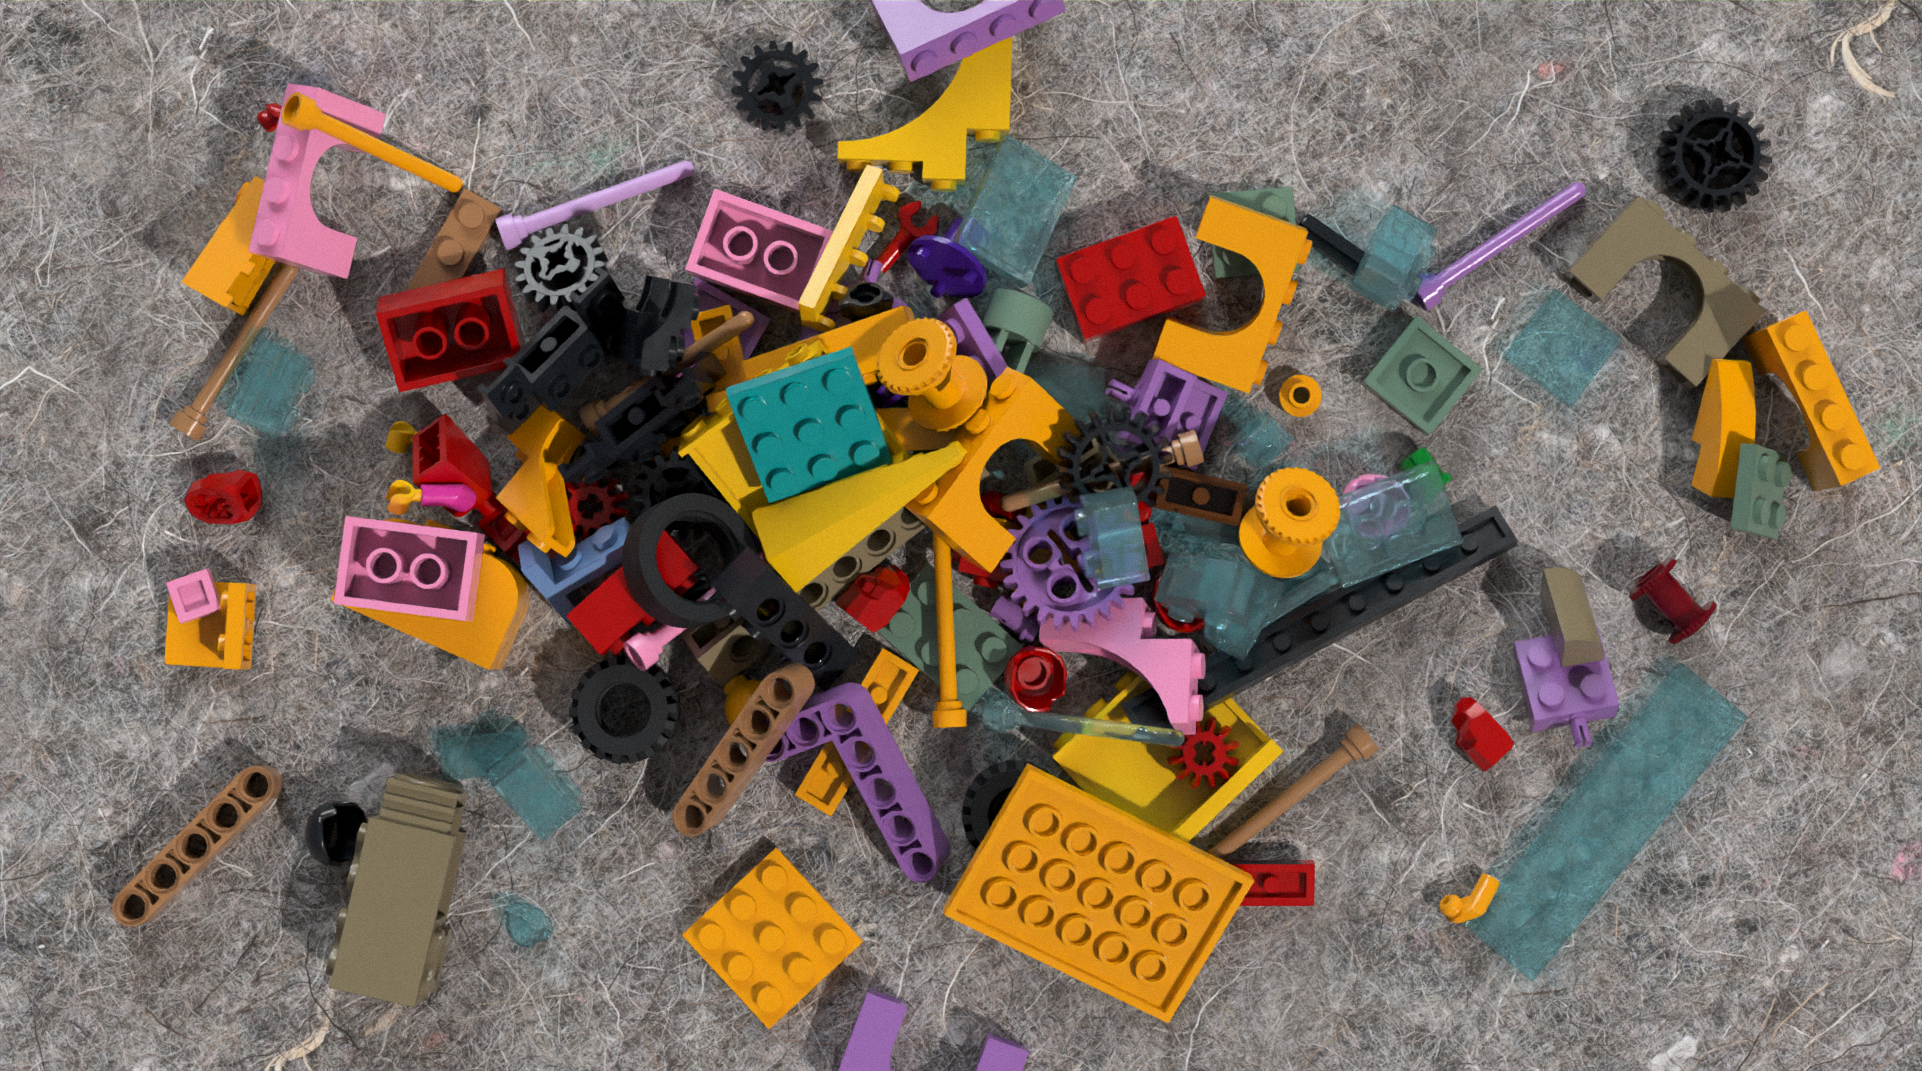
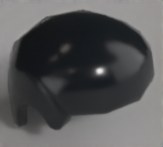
(334, 831)

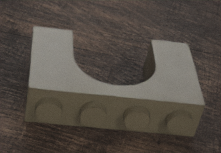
(1721, 307)

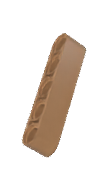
(758, 742)
(178, 852)

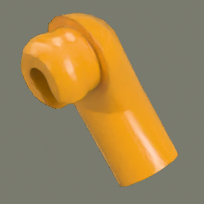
(1472, 906)

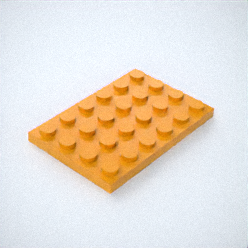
(1097, 893)

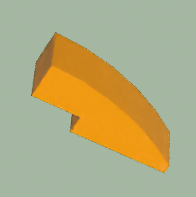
(1722, 424)

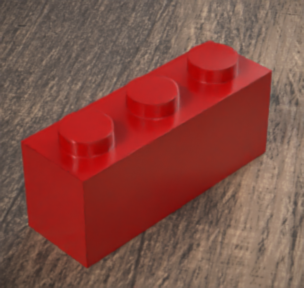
(612, 611)

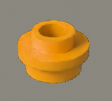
(1290, 405)

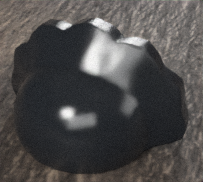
(864, 301)

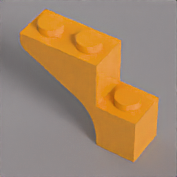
(537, 491)

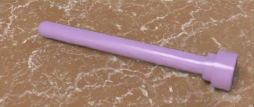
(516, 229)

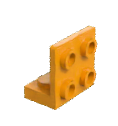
(218, 638)

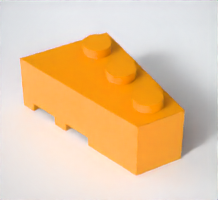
(225, 266)

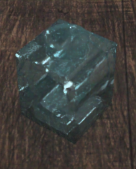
(1261, 440)

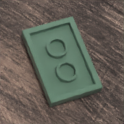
(980, 642)

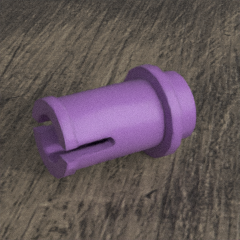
(1013, 617)

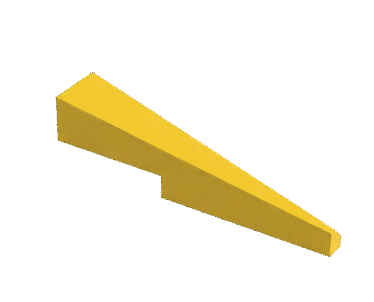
(820, 526)

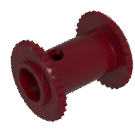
(1672, 600)

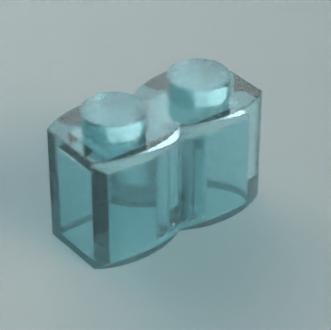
(535, 789)

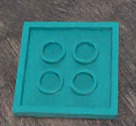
(809, 424)

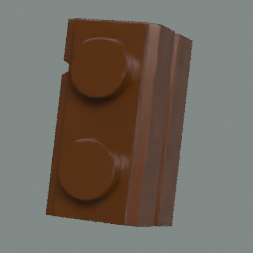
(1202, 496)

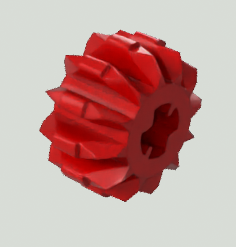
(586, 494)
(1217, 751)

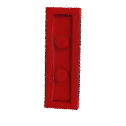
(1279, 882)

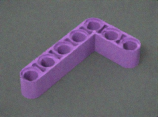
(867, 770)

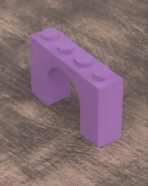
(933, 39)
(879, 1025)

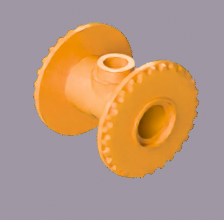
(924, 365)
(1289, 522)

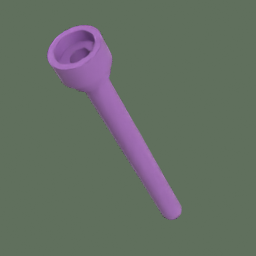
(1434, 285)

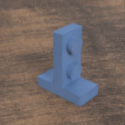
(561, 576)

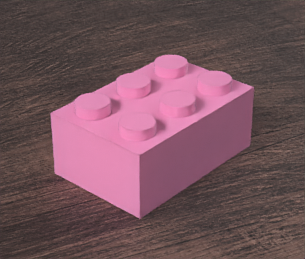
(756, 250)
(409, 568)

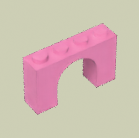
(285, 217)

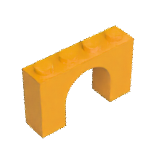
(1237, 354)
(1837, 441)
(952, 504)

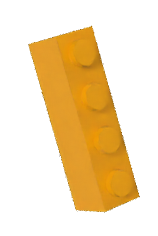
(864, 337)

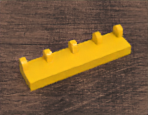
(843, 246)

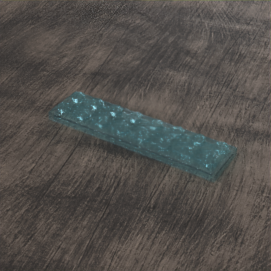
(1606, 820)

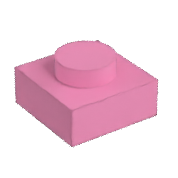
(194, 596)

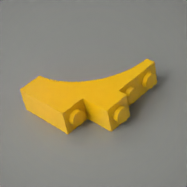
(936, 140)

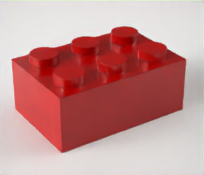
(1129, 279)
(450, 329)

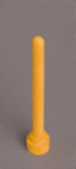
(303, 113)
(949, 709)

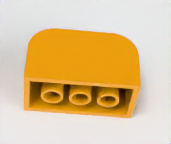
(497, 617)

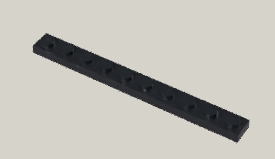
(1335, 618)

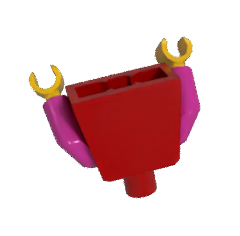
(445, 470)

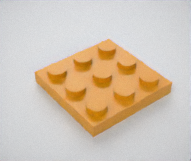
(772, 937)

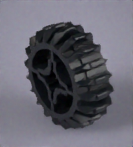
(1729, 162)
(1131, 454)

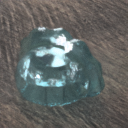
(527, 924)

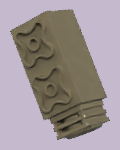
(402, 888)

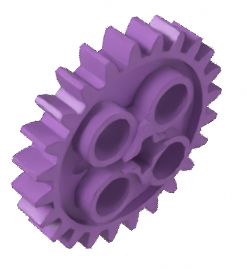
(1037, 581)

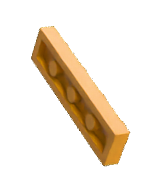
(829, 776)

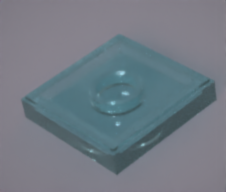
(1562, 348)

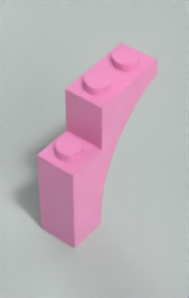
(1165, 664)

